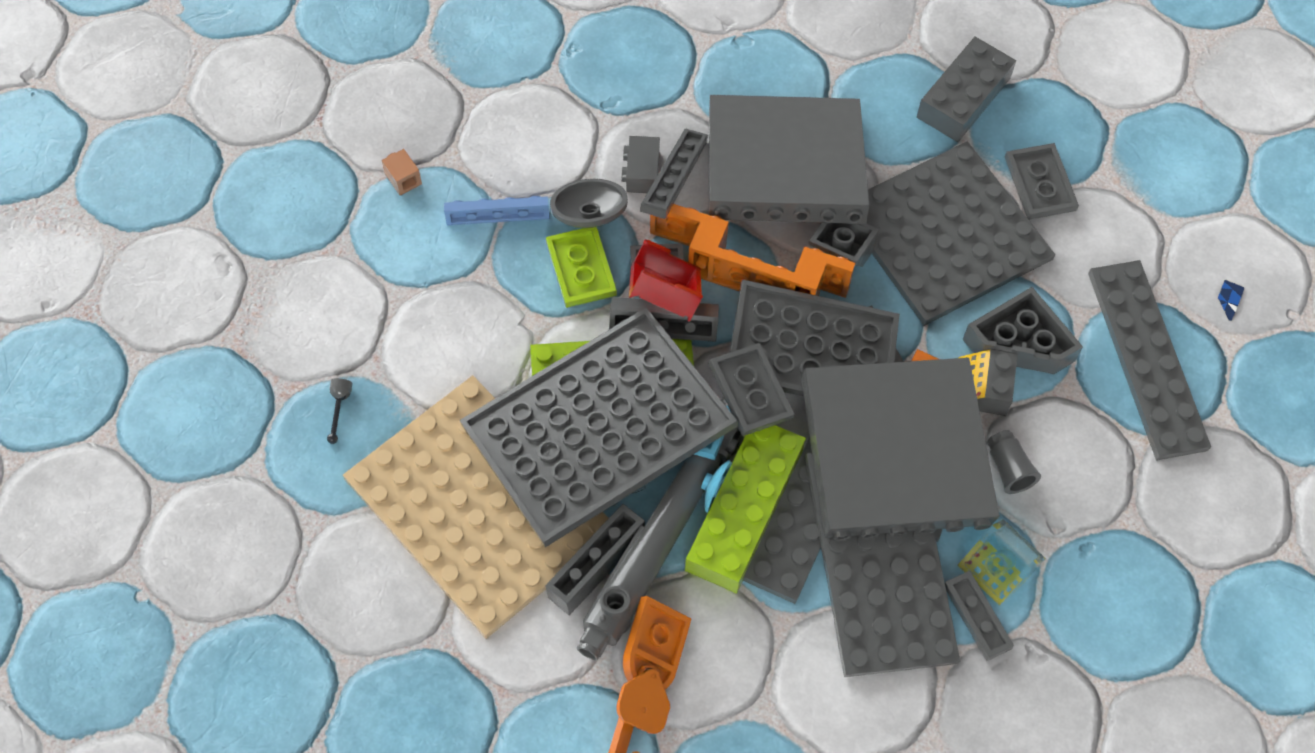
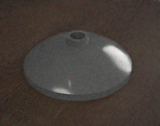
(589, 203)

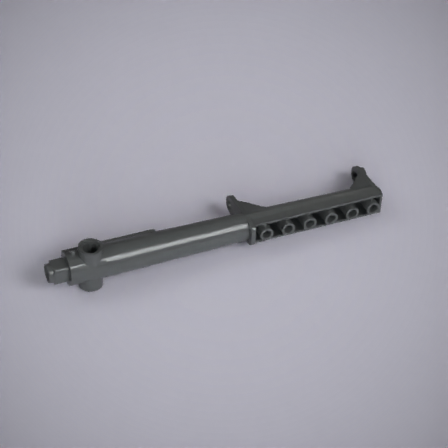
(647, 552)

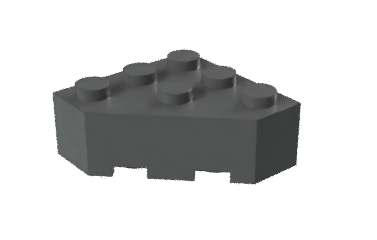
(1027, 329)

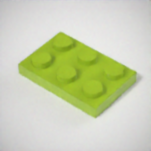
(581, 266)

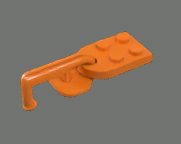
(652, 645)

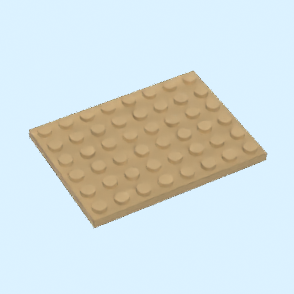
(458, 516)

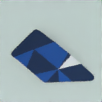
(1230, 297)

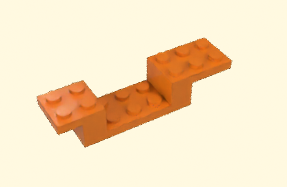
(727, 268)

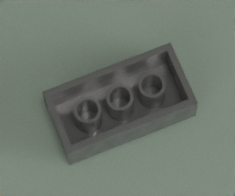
(966, 89)

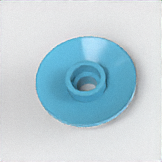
(713, 483)

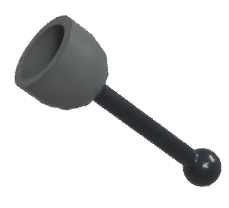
(340, 390)

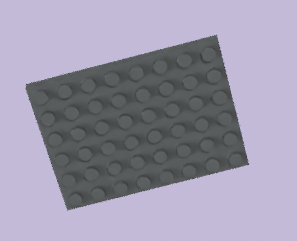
(597, 425)

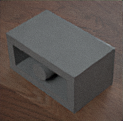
(642, 163)

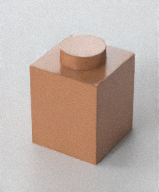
(401, 171)

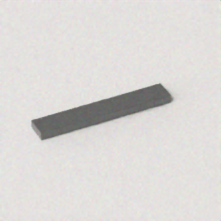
(674, 173)

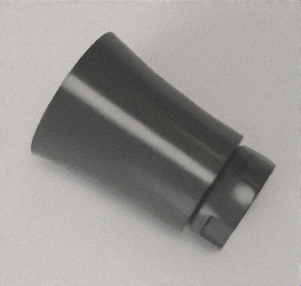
(1012, 463)

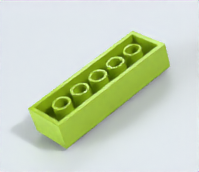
(744, 506)

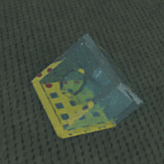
(1001, 561)

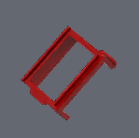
(665, 280)

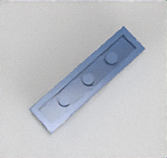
(496, 210)

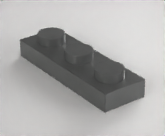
(978, 615)

